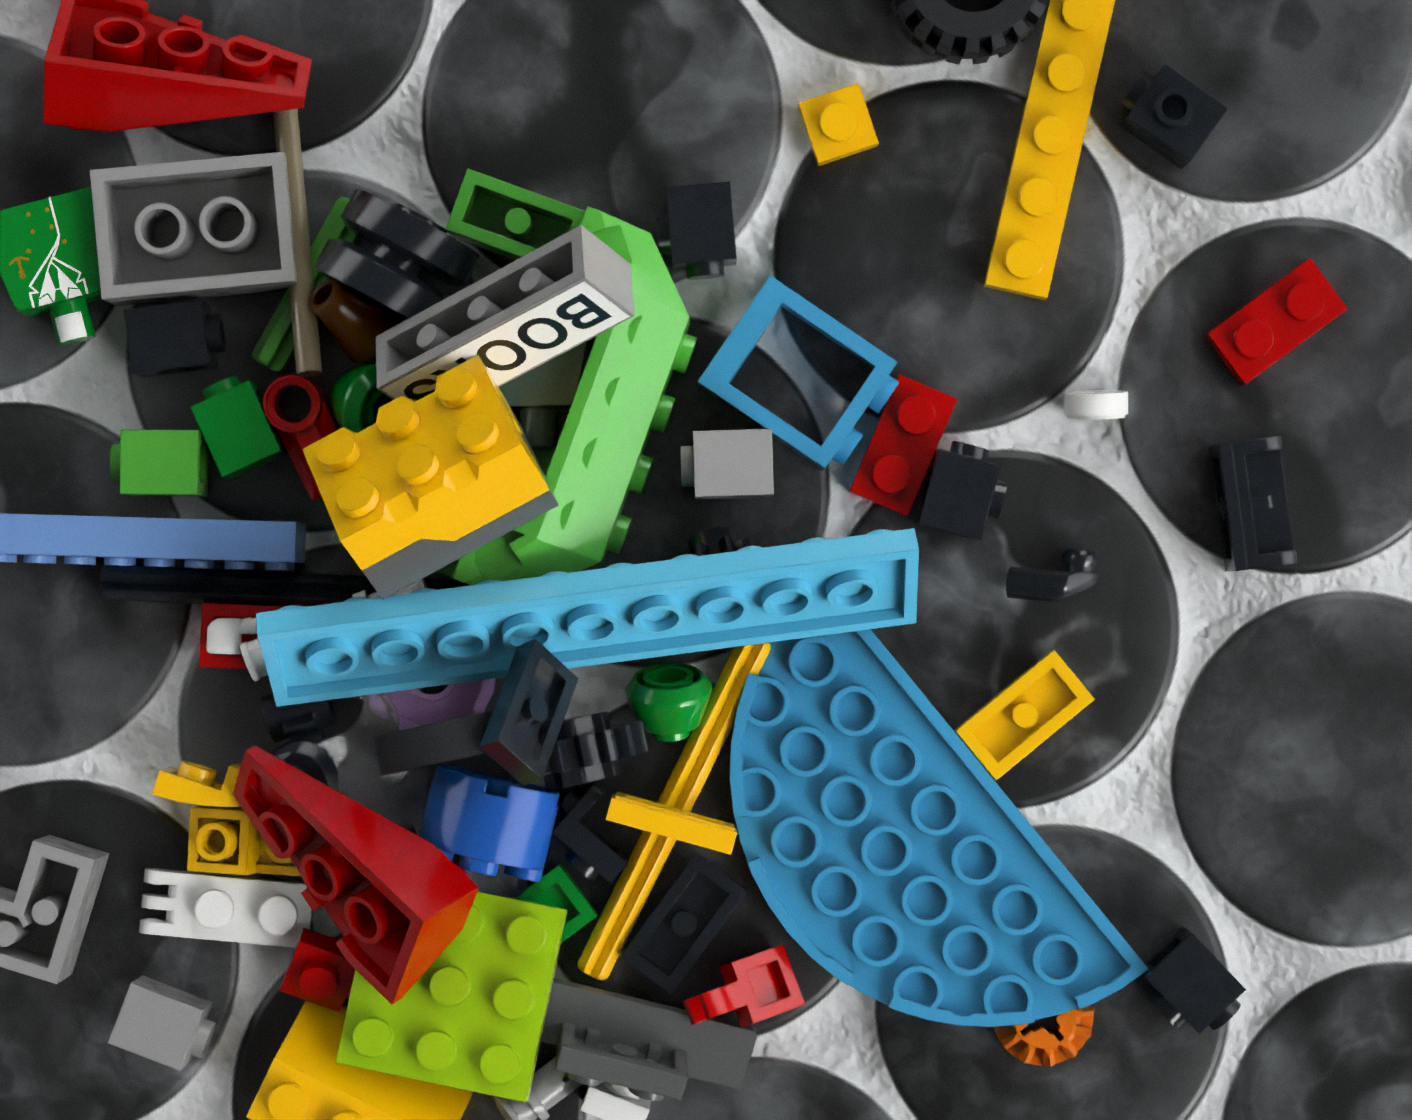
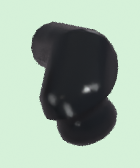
(1054, 584)

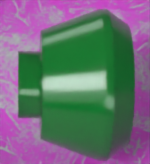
(356, 398)
(669, 699)

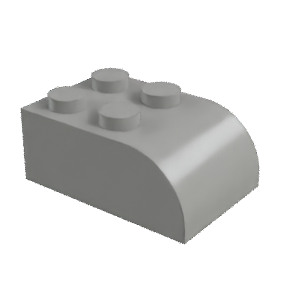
(193, 229)

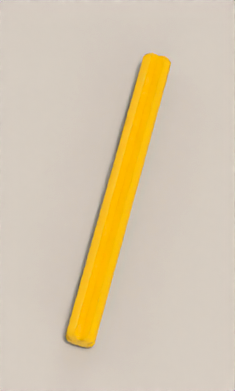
(679, 792)

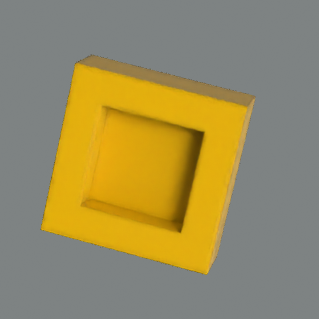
(838, 124)

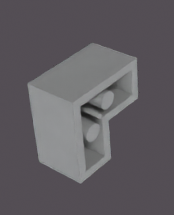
(51, 908)

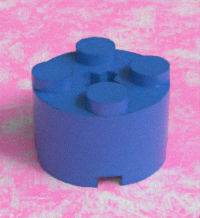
(490, 821)

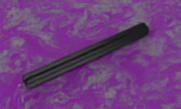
(235, 586)

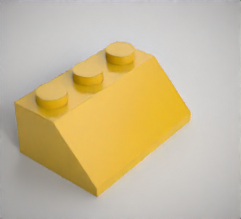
(311, 1085)

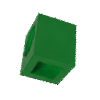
(237, 427)

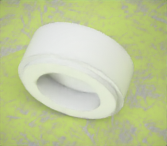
(1096, 404)

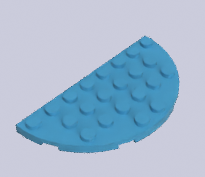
(902, 850)

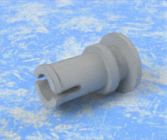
(546, 1090)

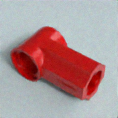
(304, 433)

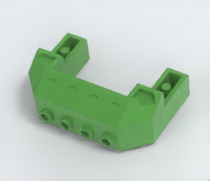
(616, 399)

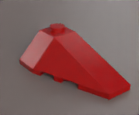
(130, 69)
(376, 880)

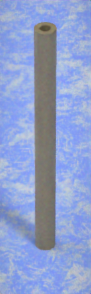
(303, 318)

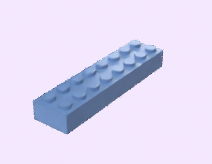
(154, 539)

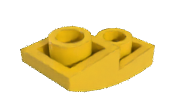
(197, 785)
(229, 843)

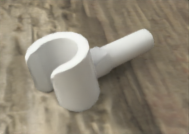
(226, 634)

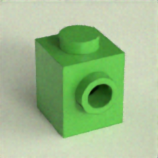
(160, 463)

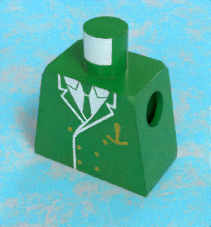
(53, 261)

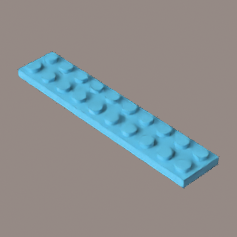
(591, 616)

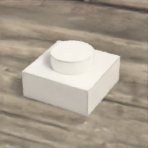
(614, 1103)

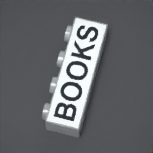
(511, 317)

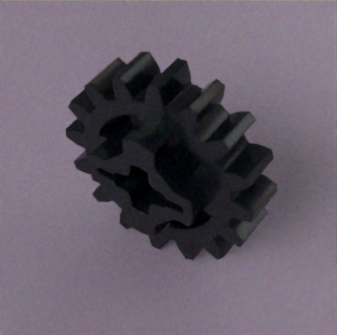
(591, 749)

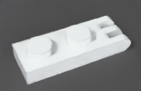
(227, 908)

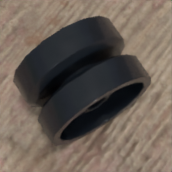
(400, 256)

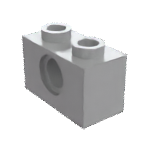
(729, 464)

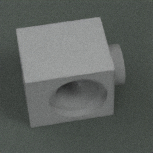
(163, 1023)

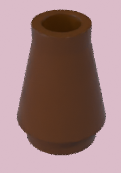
(351, 319)

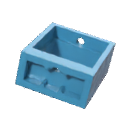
(744, 338)

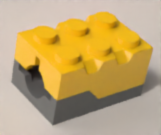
(430, 479)

